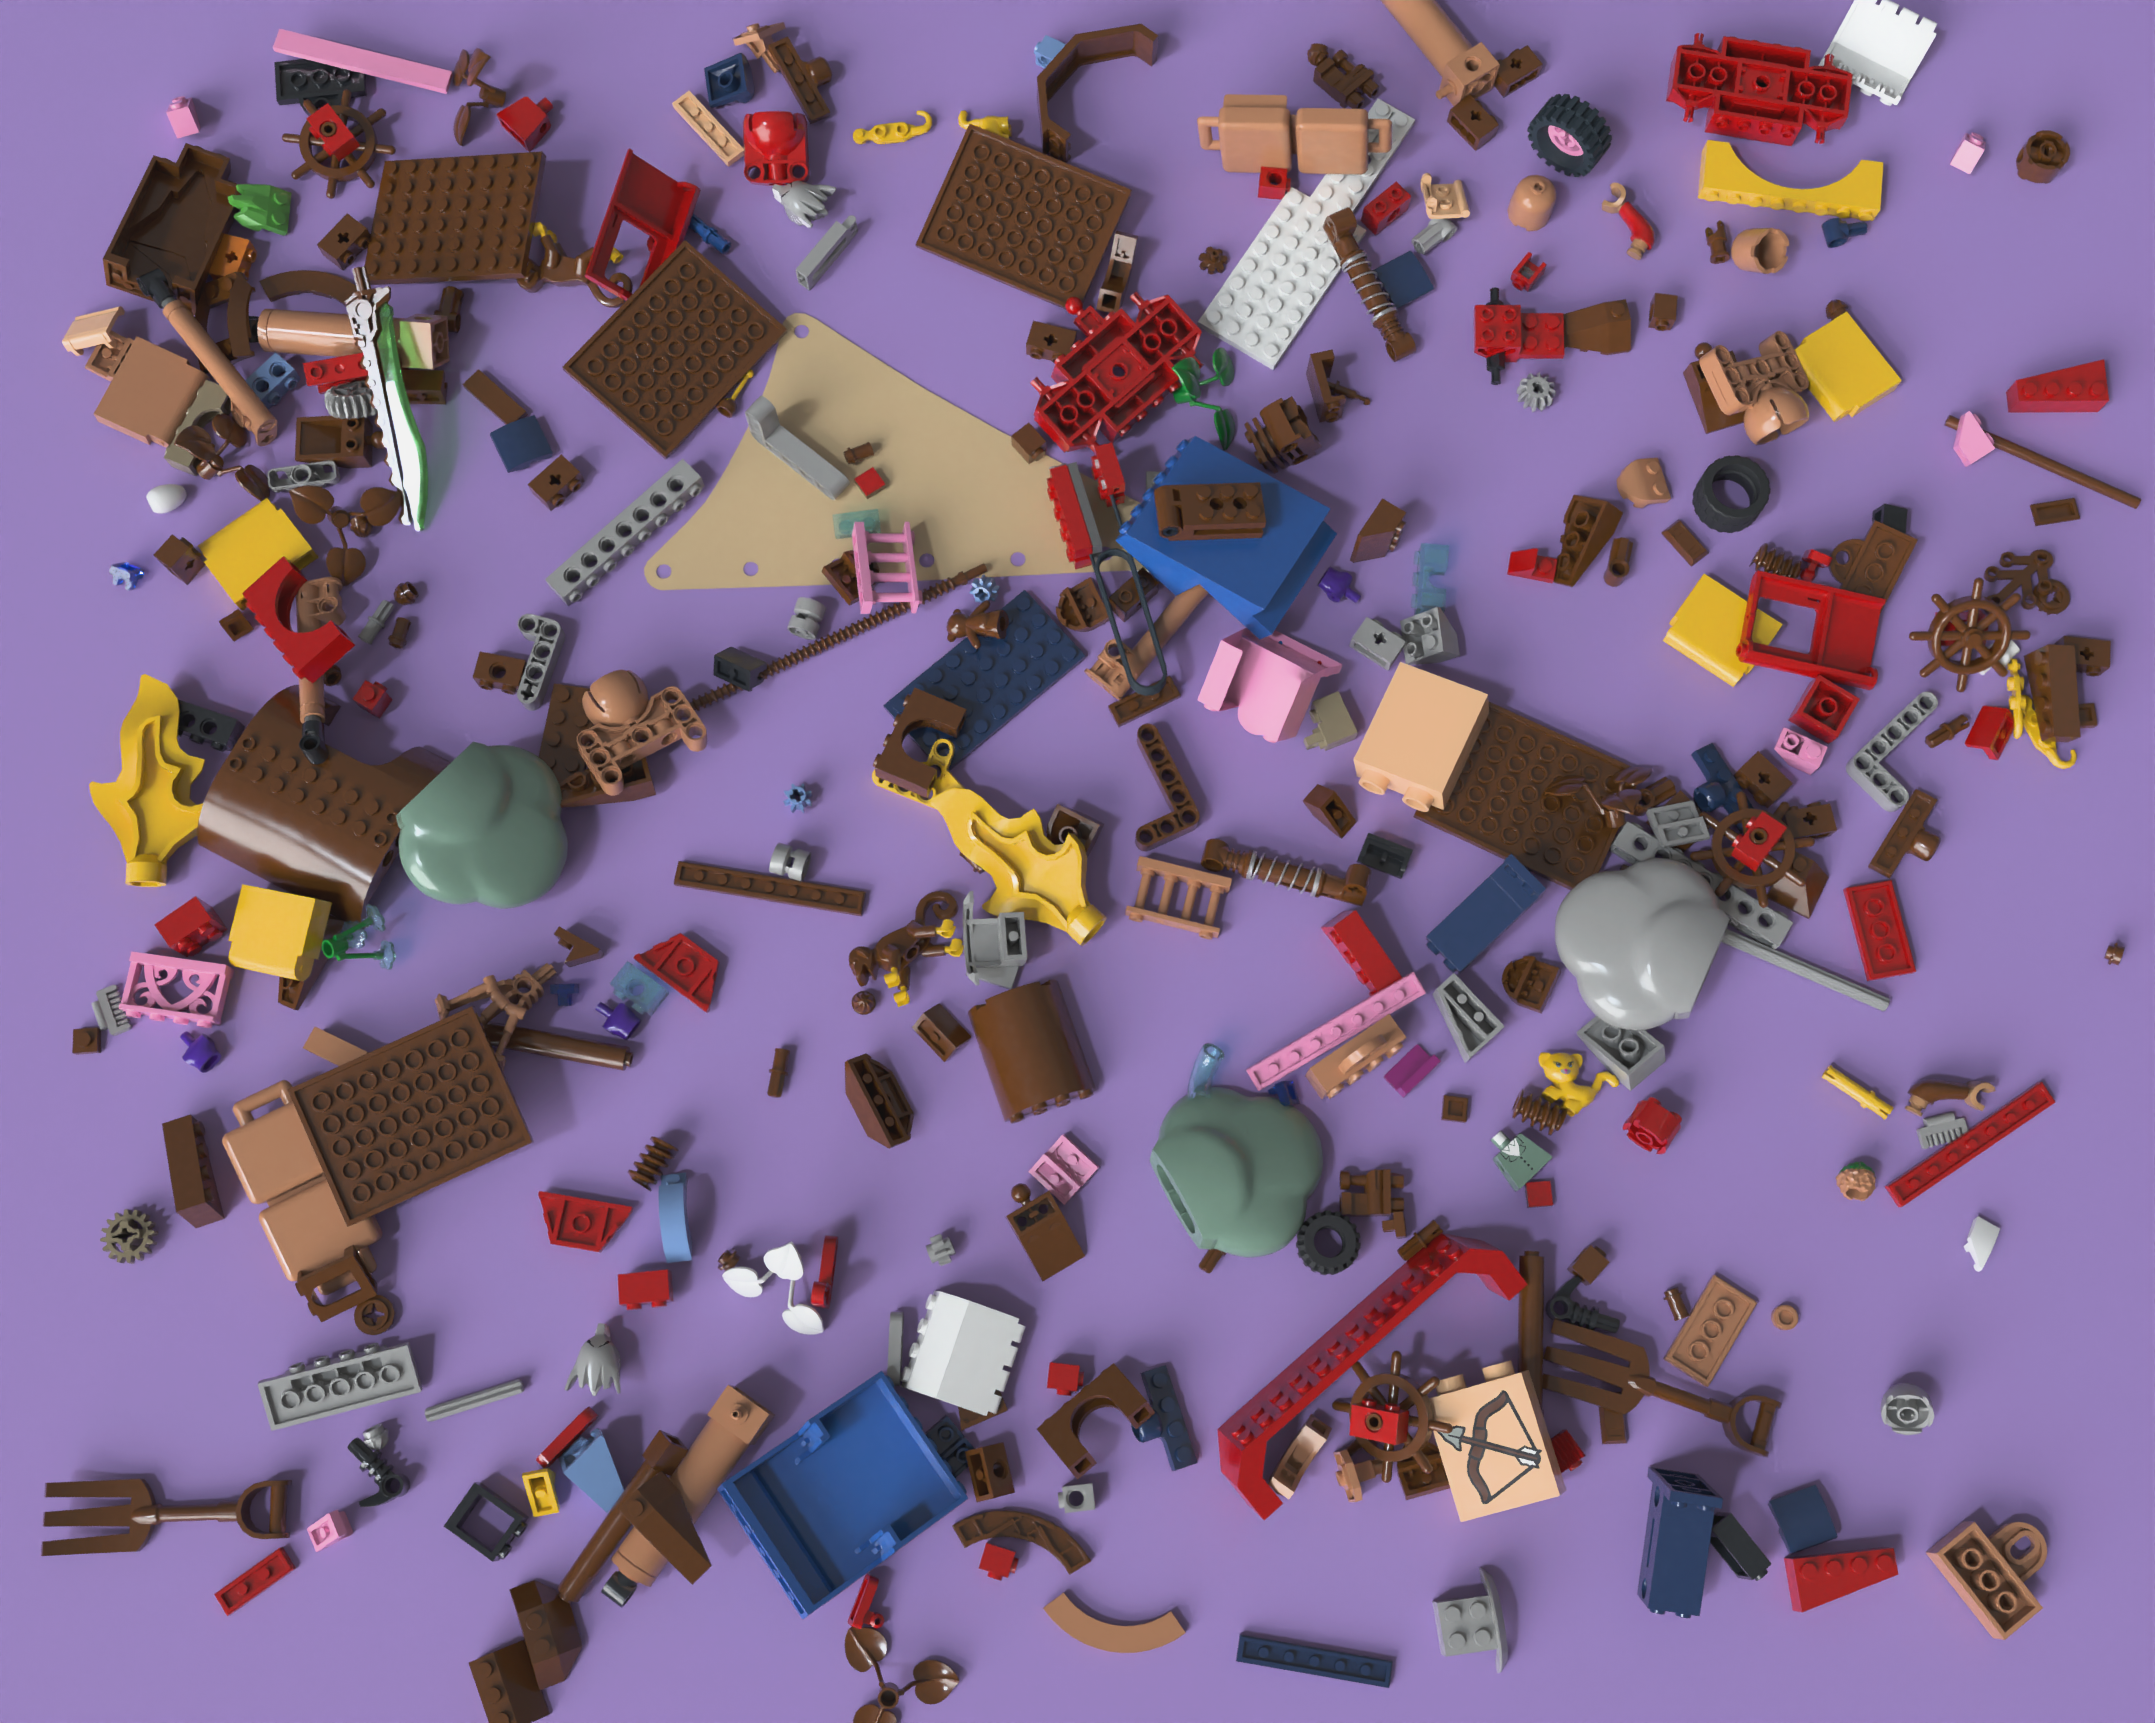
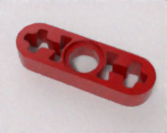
(567, 1437)

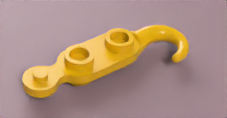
(892, 132)
(2016, 701)
(2047, 748)

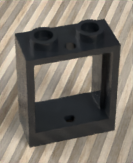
(465, 1508)
(1737, 1548)

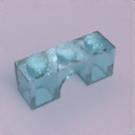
(1430, 560)

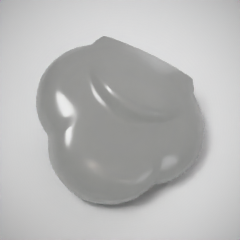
(1640, 941)

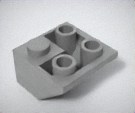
(1429, 638)

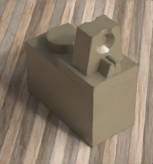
(1333, 722)

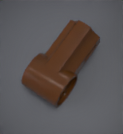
(450, 306)
(1618, 561)
(1655, 795)

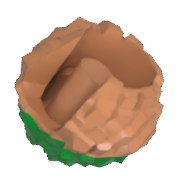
(1856, 1181)

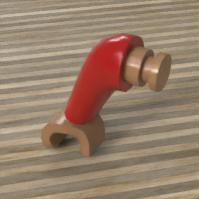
(1641, 230)

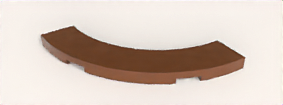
(307, 281)
(1025, 1527)

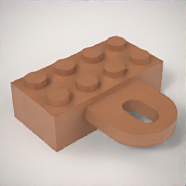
(1355, 1056)
(1989, 1575)

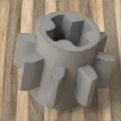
(940, 1249)

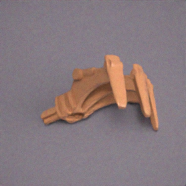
(504, 998)

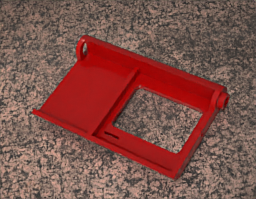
(651, 204)
(1841, 633)

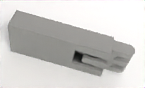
(826, 252)

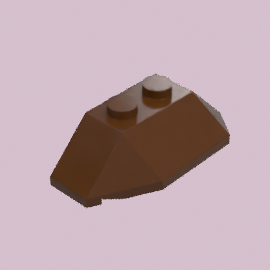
(878, 1101)
(547, 1631)

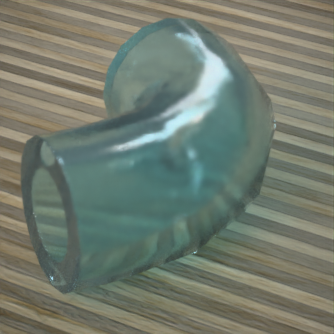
(1204, 1071)

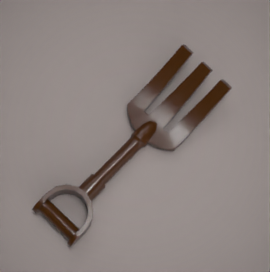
(1637, 1382)
(145, 1514)

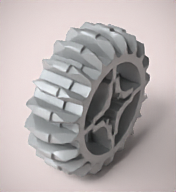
(349, 400)

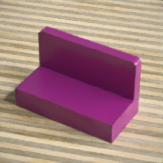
(1411, 1070)

